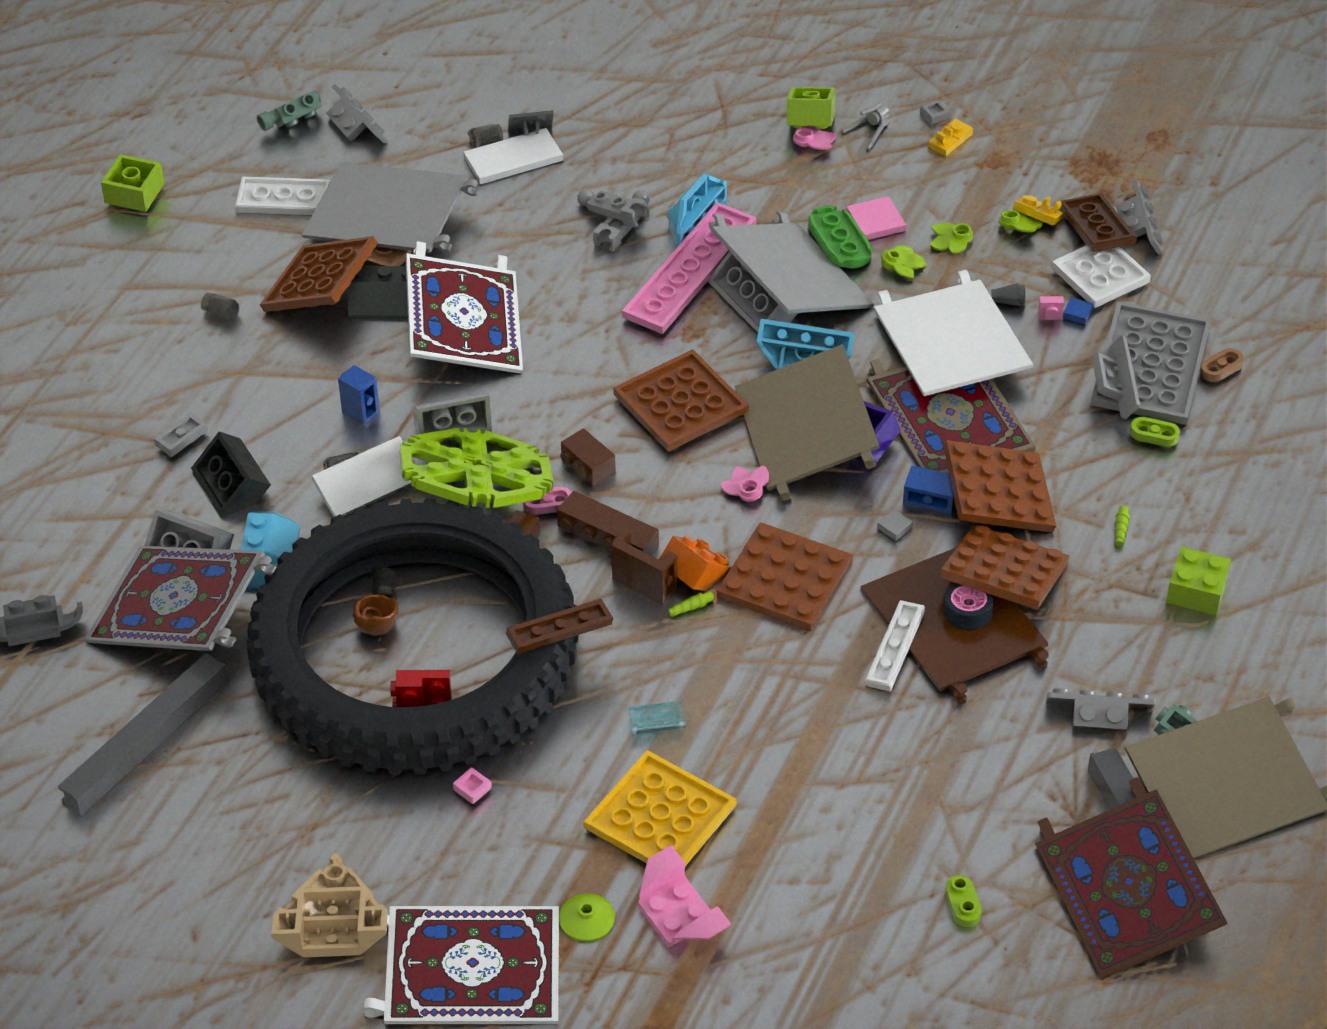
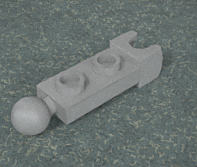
(614, 206)
(613, 229)

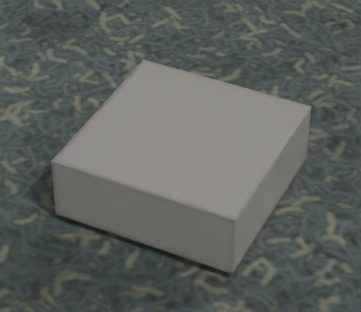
(935, 112)
(894, 524)

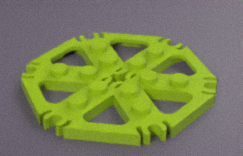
(475, 467)

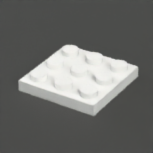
(1101, 274)

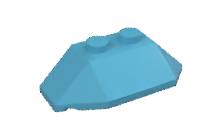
(694, 206)
(790, 342)
(271, 534)

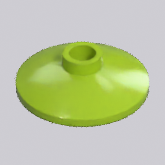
(586, 926)

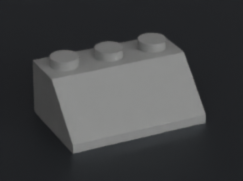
(464, 412)
(177, 530)

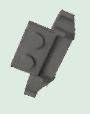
(35, 620)

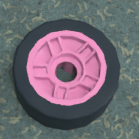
(967, 607)

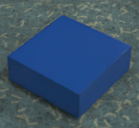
(1078, 310)

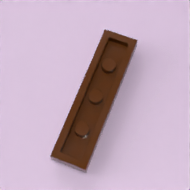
(559, 626)

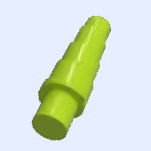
(1121, 523)
(694, 602)

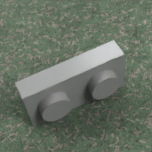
(181, 434)

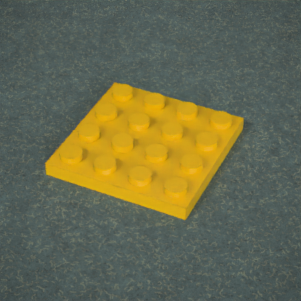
(659, 808)

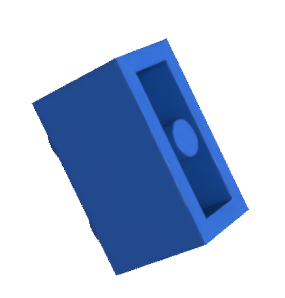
(358, 395)
(929, 490)

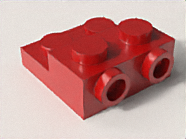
(420, 688)

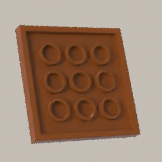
(319, 274)
(680, 400)
(999, 486)
(1005, 566)
(784, 576)

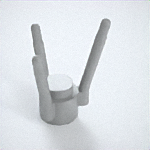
(876, 116)

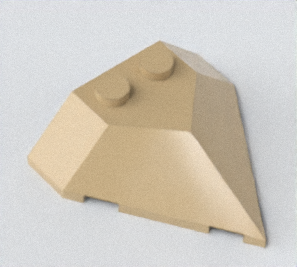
(330, 915)

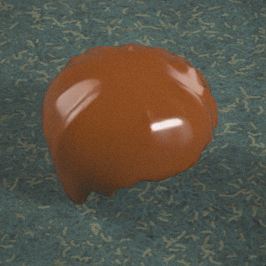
(375, 614)

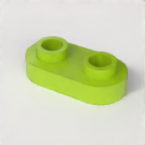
(1154, 431)
(963, 898)

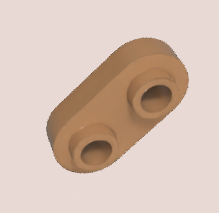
(1221, 365)

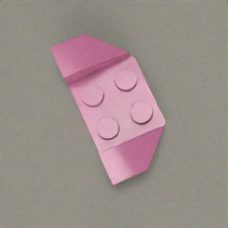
(673, 903)

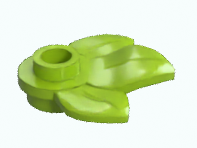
(1015, 220)
(951, 237)
(902, 261)

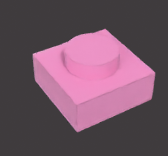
(1050, 307)
(472, 785)

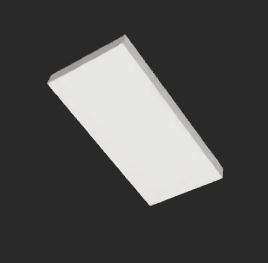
(513, 156)
(279, 195)
(362, 478)

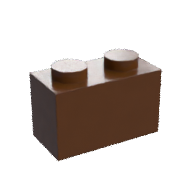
(587, 457)

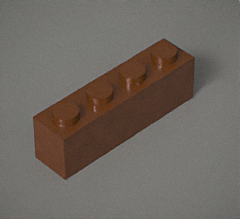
(603, 524)

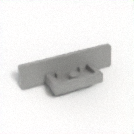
(350, 119)
(1138, 216)
(1116, 377)
(1100, 712)

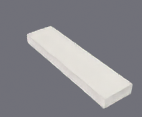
(895, 645)

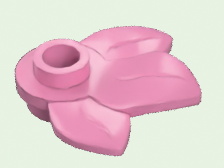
(813, 138)
(747, 484)

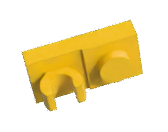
(950, 137)
(1039, 210)

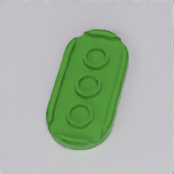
(839, 237)

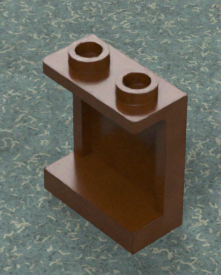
(643, 572)

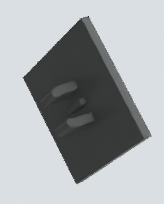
(529, 121)

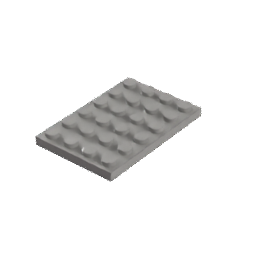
(1164, 356)

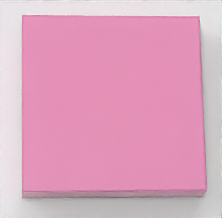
(877, 217)

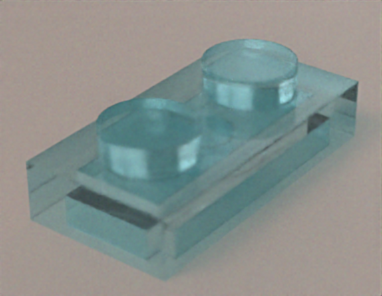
(656, 717)

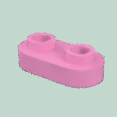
(549, 503)

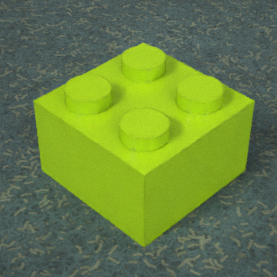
(811, 107)
(132, 182)
(1198, 580)

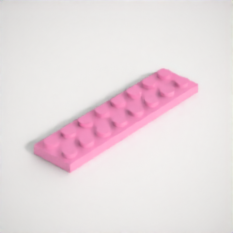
(683, 273)

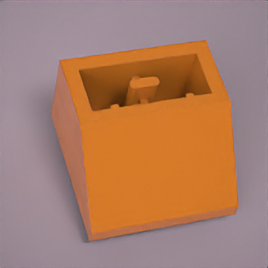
(697, 563)

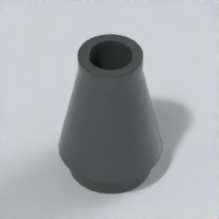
(1010, 295)

